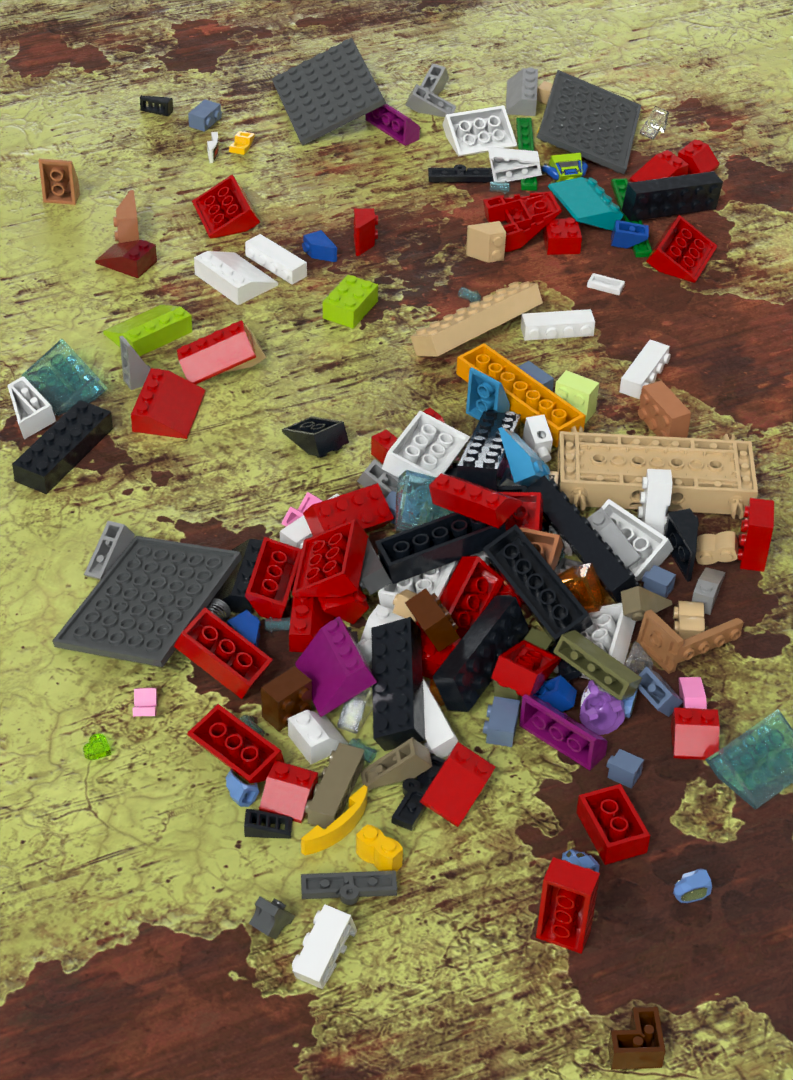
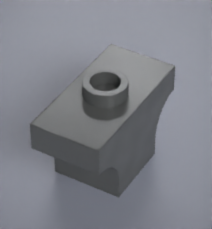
(270, 917)

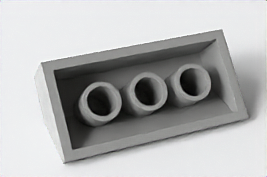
(522, 93)

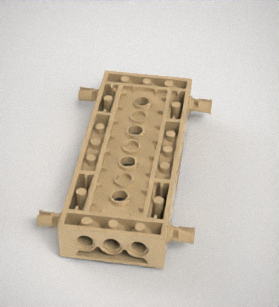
(705, 472)

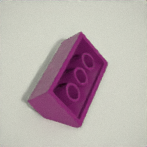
(394, 124)
(562, 732)

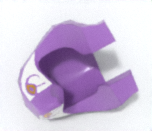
(600, 710)

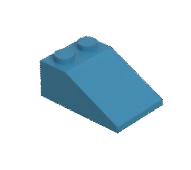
(485, 394)
(523, 461)

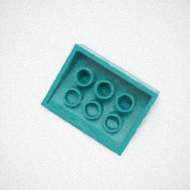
(587, 202)

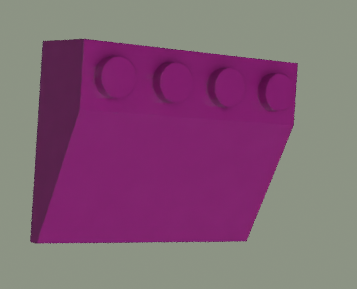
(334, 667)

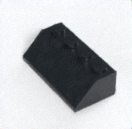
(235, 586)

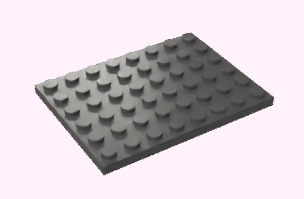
(328, 91)
(589, 122)
(147, 600)

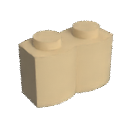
(718, 547)
(689, 618)

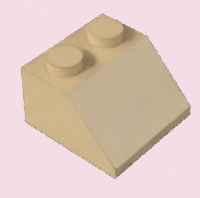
(486, 241)

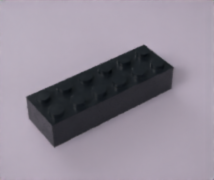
(672, 196)
(62, 446)
(434, 545)
(536, 584)
(473, 660)
(399, 685)

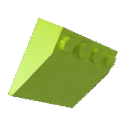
(152, 328)

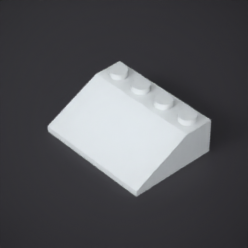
(478, 129)
(232, 275)
(425, 447)
(647, 541)
(433, 581)
(610, 632)

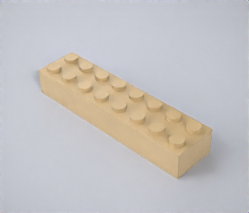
(476, 319)

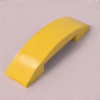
(321, 839)

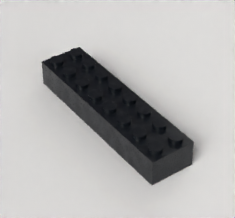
(485, 456)
(583, 539)

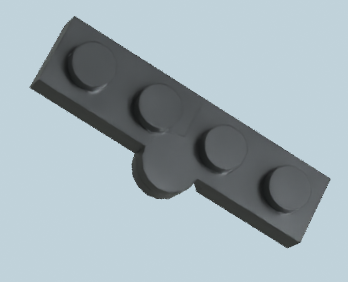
(348, 885)

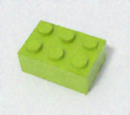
(350, 301)

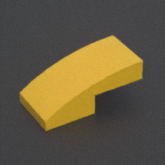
(242, 142)

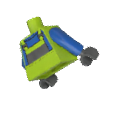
(565, 167)

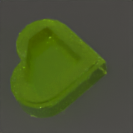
(97, 747)

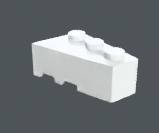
(513, 164)
(30, 407)
(655, 498)
(323, 946)

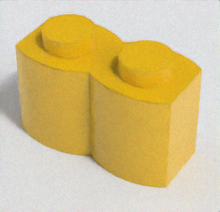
(378, 849)

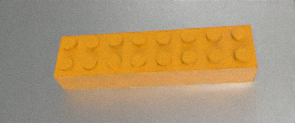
(523, 391)

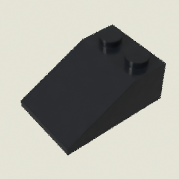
(318, 435)
(682, 533)

